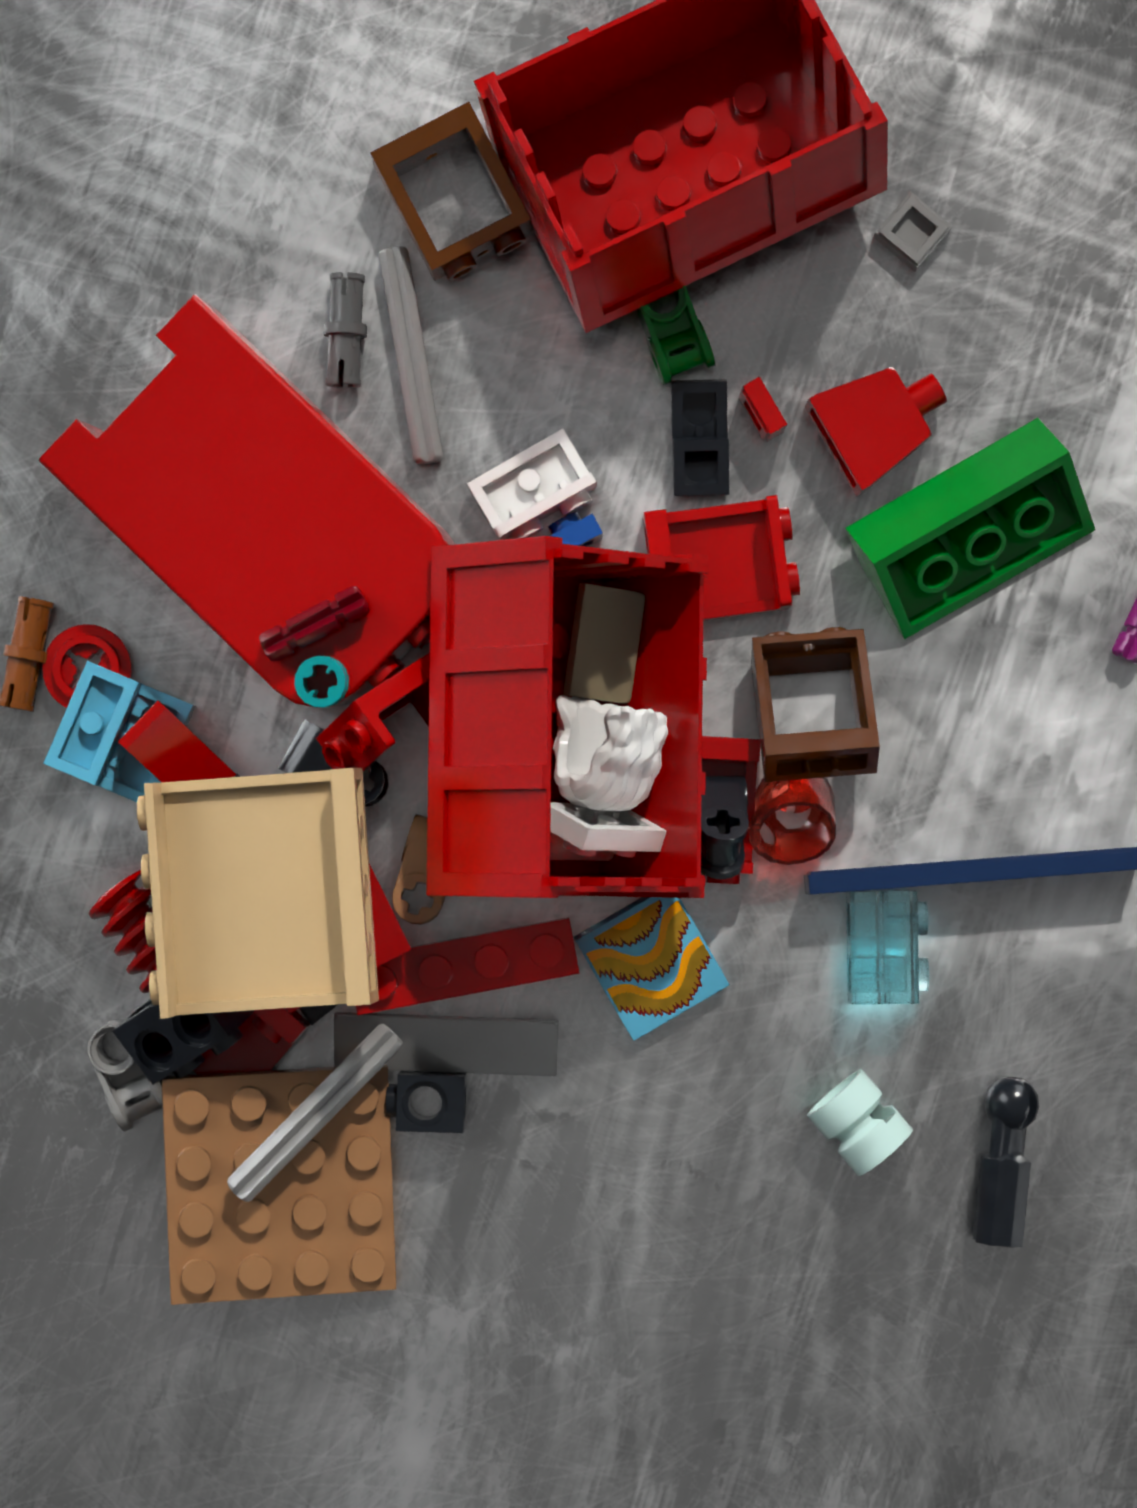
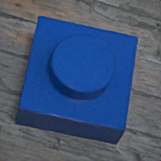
(576, 530)

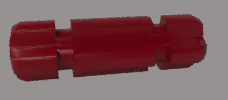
(314, 623)

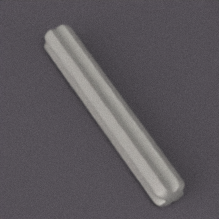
(410, 355)
(314, 1113)

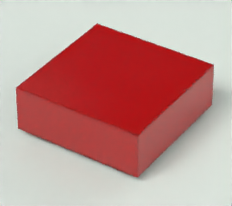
(762, 409)

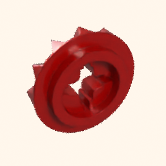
(83, 641)

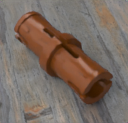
(26, 653)

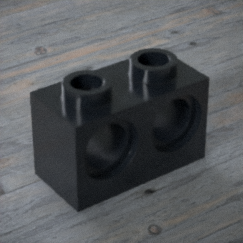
(176, 1042)

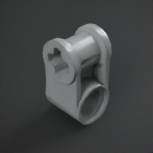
(122, 1082)

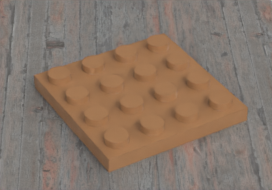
(312, 1227)

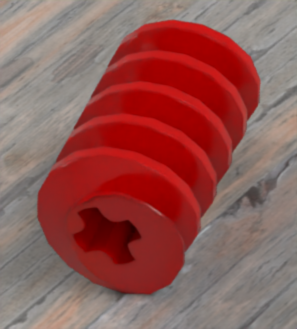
(127, 912)

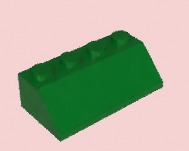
(972, 527)

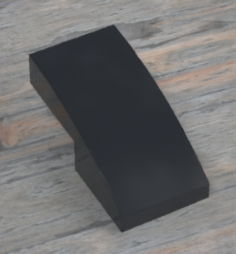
(700, 437)

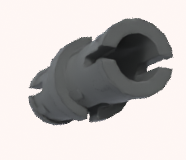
(345, 330)

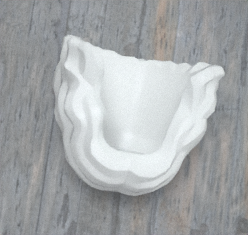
(606, 753)

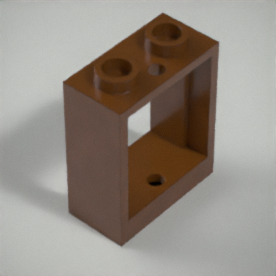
(428, 143)
(817, 752)

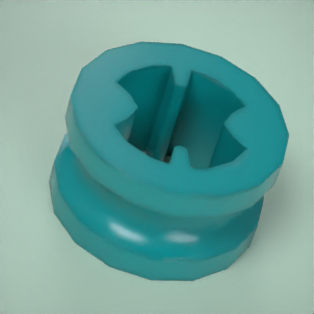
(308, 670)

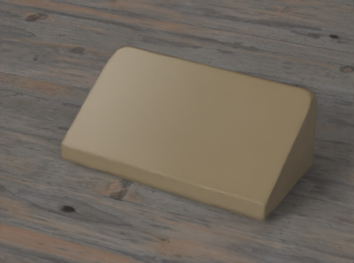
(604, 643)

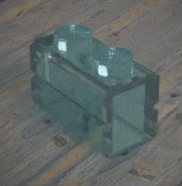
(884, 947)

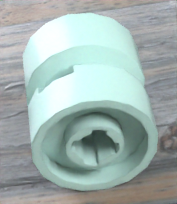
(860, 1122)

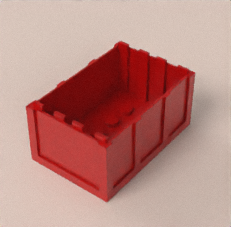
(682, 143)
(493, 686)

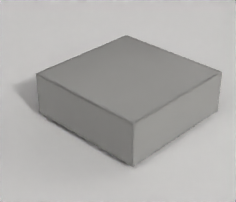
(912, 231)

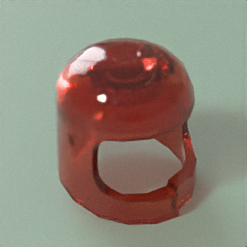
(796, 844)

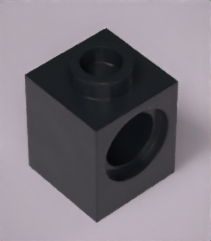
(452, 1093)

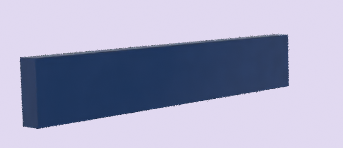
(971, 870)

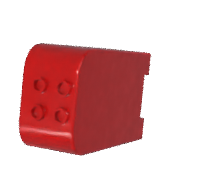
(256, 507)

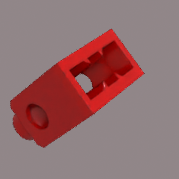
(874, 423)

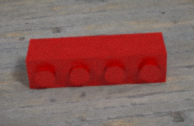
(476, 965)

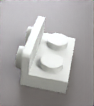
(598, 835)

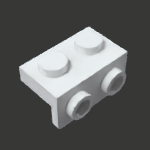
(533, 487)

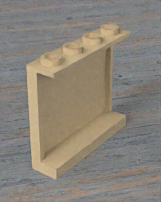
(259, 892)

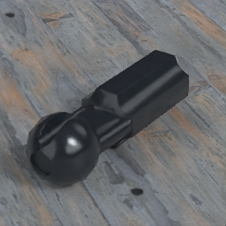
(1004, 1170)

